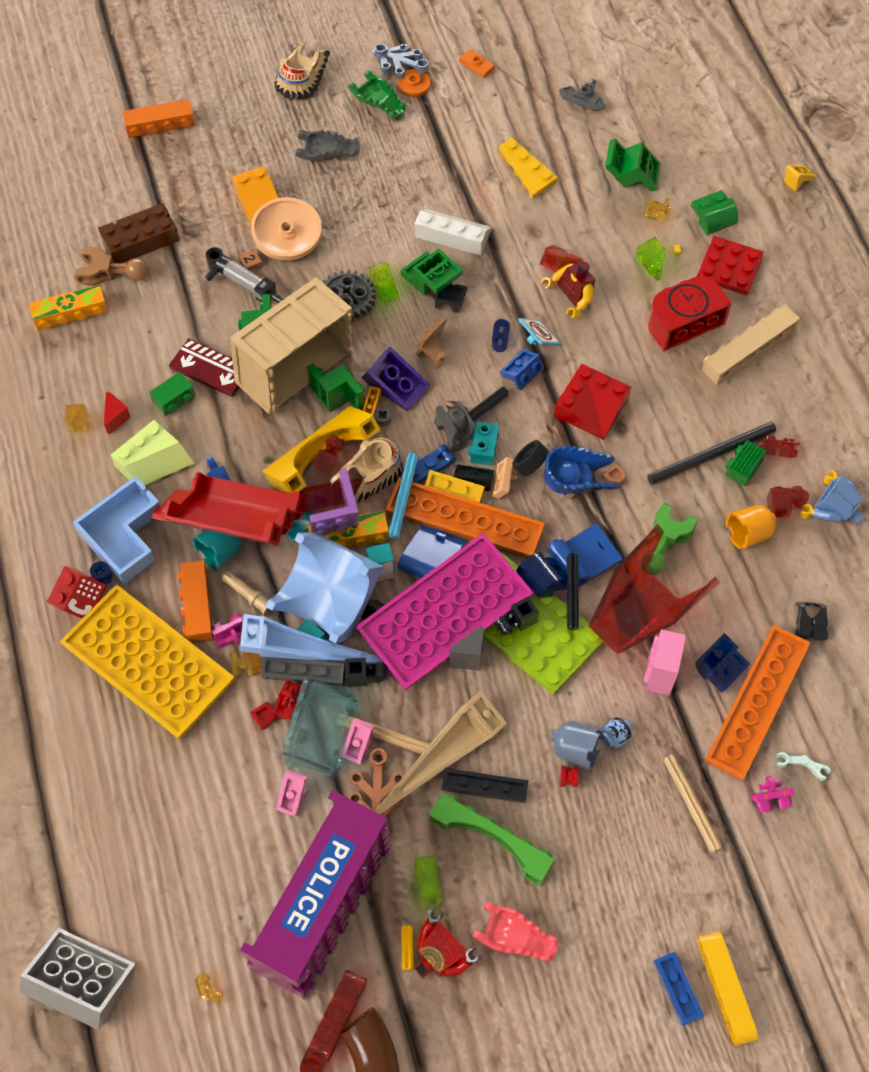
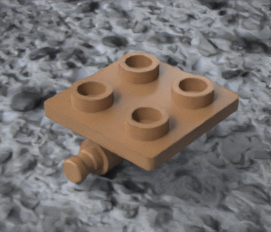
(430, 345)

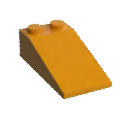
(253, 190)

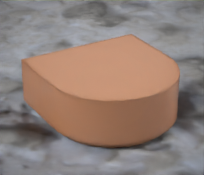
(614, 475)

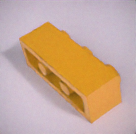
(372, 400)

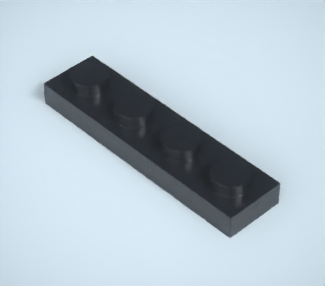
(484, 785)

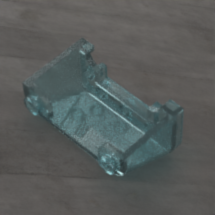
(318, 727)

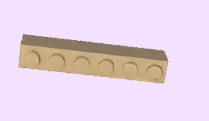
(750, 344)

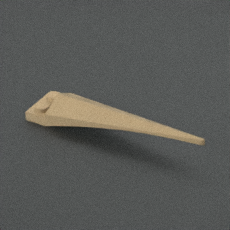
(466, 730)

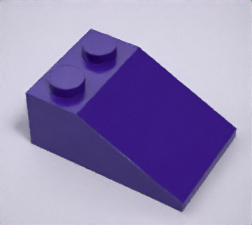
(396, 379)

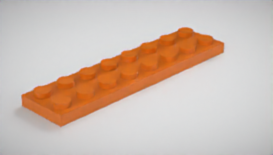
(469, 519)
(757, 703)

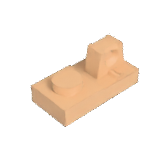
(504, 473)

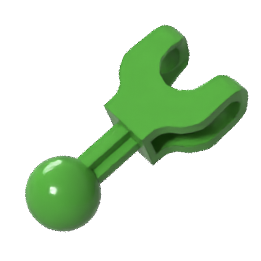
(673, 534)

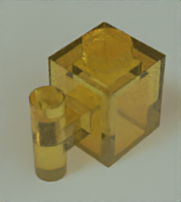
(251, 661)

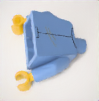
(836, 502)

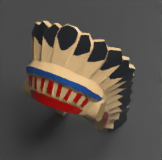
(299, 74)
(377, 463)

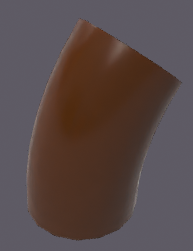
(370, 1044)

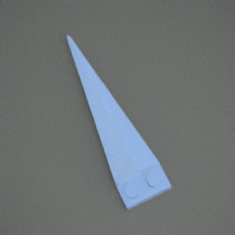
(279, 641)

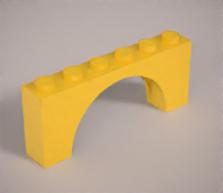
(287, 471)

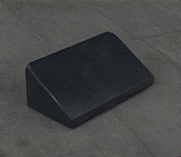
(475, 475)

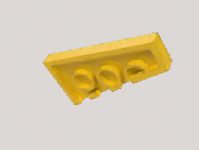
(530, 170)

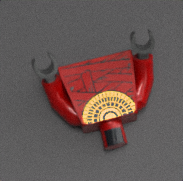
(441, 950)

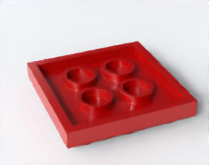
(731, 264)

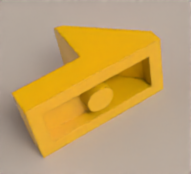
(796, 175)

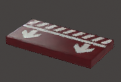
(206, 367)

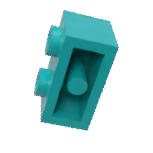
(484, 443)

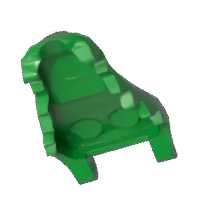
(378, 94)

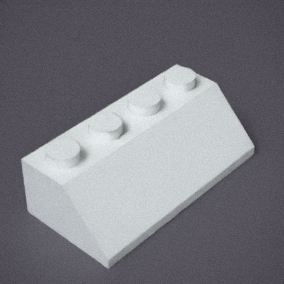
(451, 231)

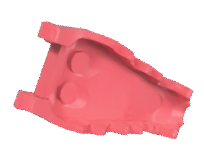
(513, 933)

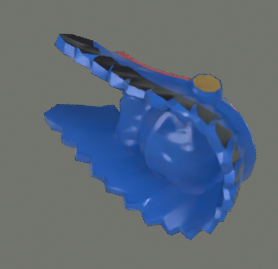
(570, 470)

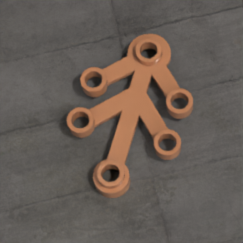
(376, 793)

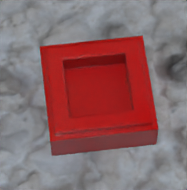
(263, 716)

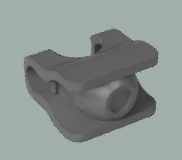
(456, 424)

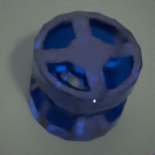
(105, 575)

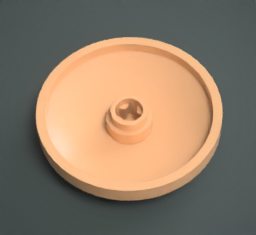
(286, 228)

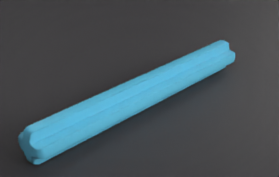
(403, 495)

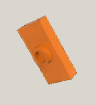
(476, 63)

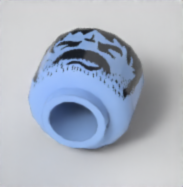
(617, 732)

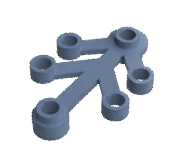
(382, 52)

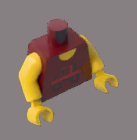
(576, 284)

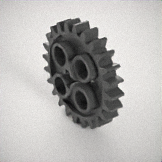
(354, 290)

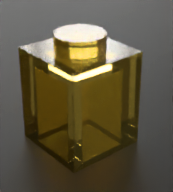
(77, 418)

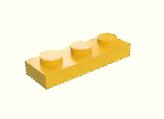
(455, 486)

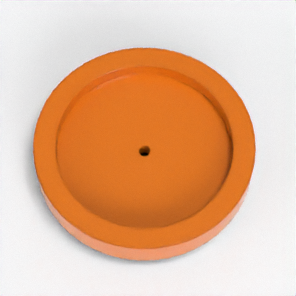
(414, 83)

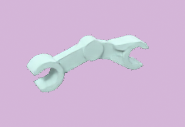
(804, 761)

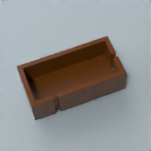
(139, 234)

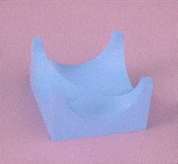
(327, 586)

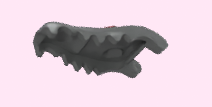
(325, 145)

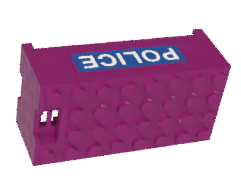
(320, 897)

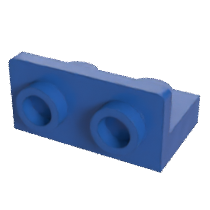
(523, 368)

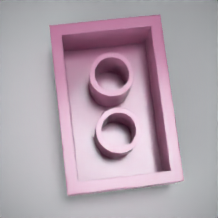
(664, 662)

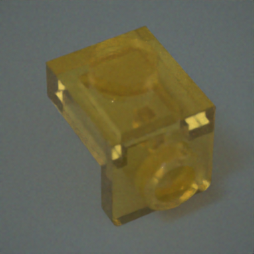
(657, 210)

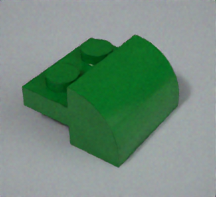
(715, 212)

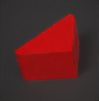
(115, 413)

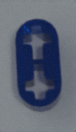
(500, 335)

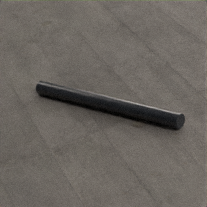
(710, 453)

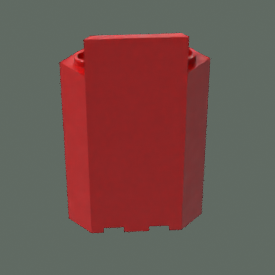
(233, 509)

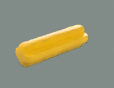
(407, 948)

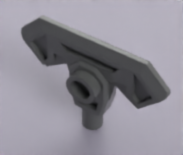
(583, 96)

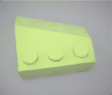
(151, 455)

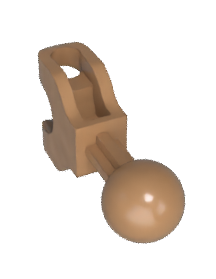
(103, 267)

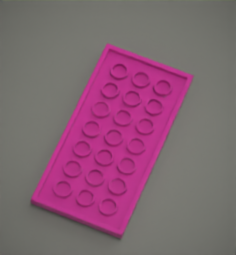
(441, 609)

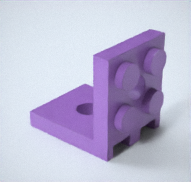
(341, 518)

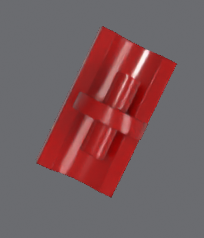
(286, 700)

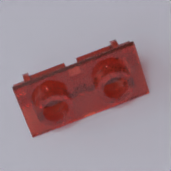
(786, 446)

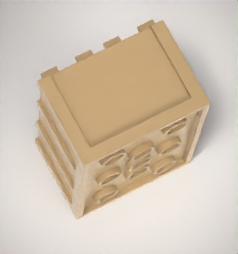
(279, 345)

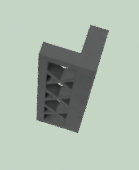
(297, 669)

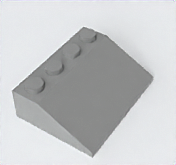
(76, 978)

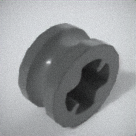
(382, 422)

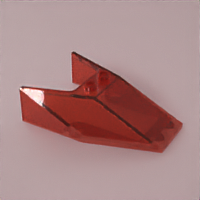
(637, 603)

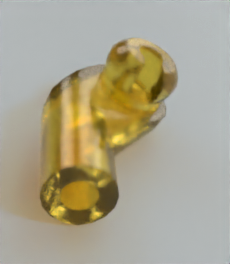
(205, 989)

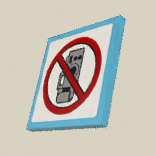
(538, 332)

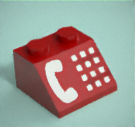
(76, 592)

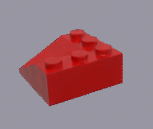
(592, 401)

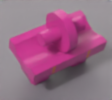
(229, 632)
(782, 795)

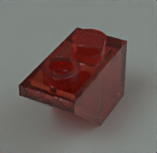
(556, 258)

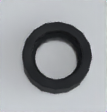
(530, 458)

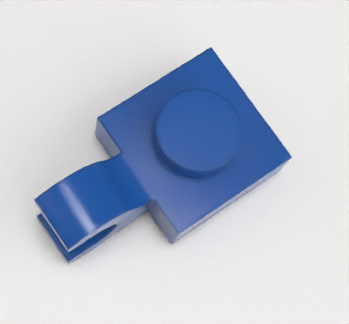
(215, 471)

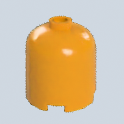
(751, 526)

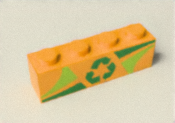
(68, 307)
(371, 529)

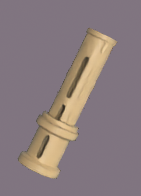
(255, 598)

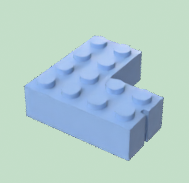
(112, 529)

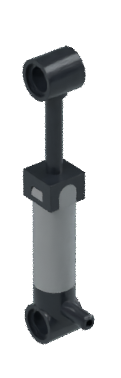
(220, 263)

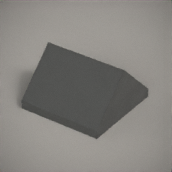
(468, 651)

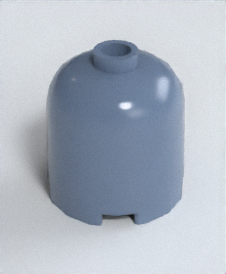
(577, 743)

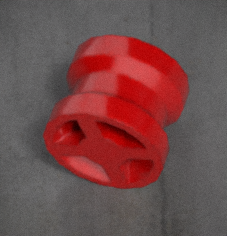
(569, 776)

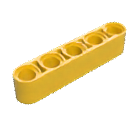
(727, 989)

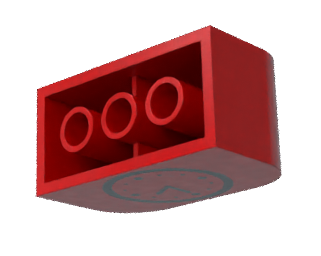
(687, 311)

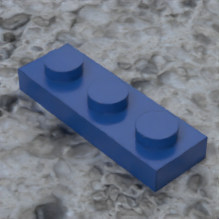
(678, 989)

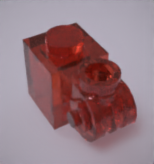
(326, 459)
(781, 500)

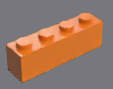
(158, 118)
(196, 602)

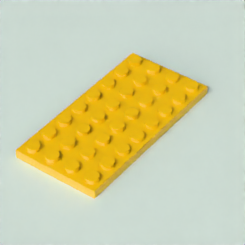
(147, 661)

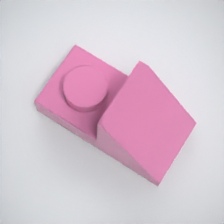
(358, 741)
(292, 793)

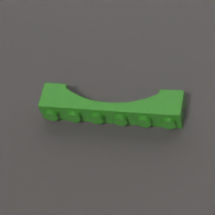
(451, 814)

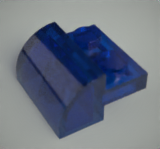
(542, 575)
(721, 663)

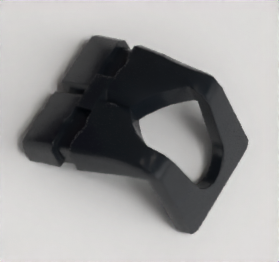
(451, 295)
(812, 627)

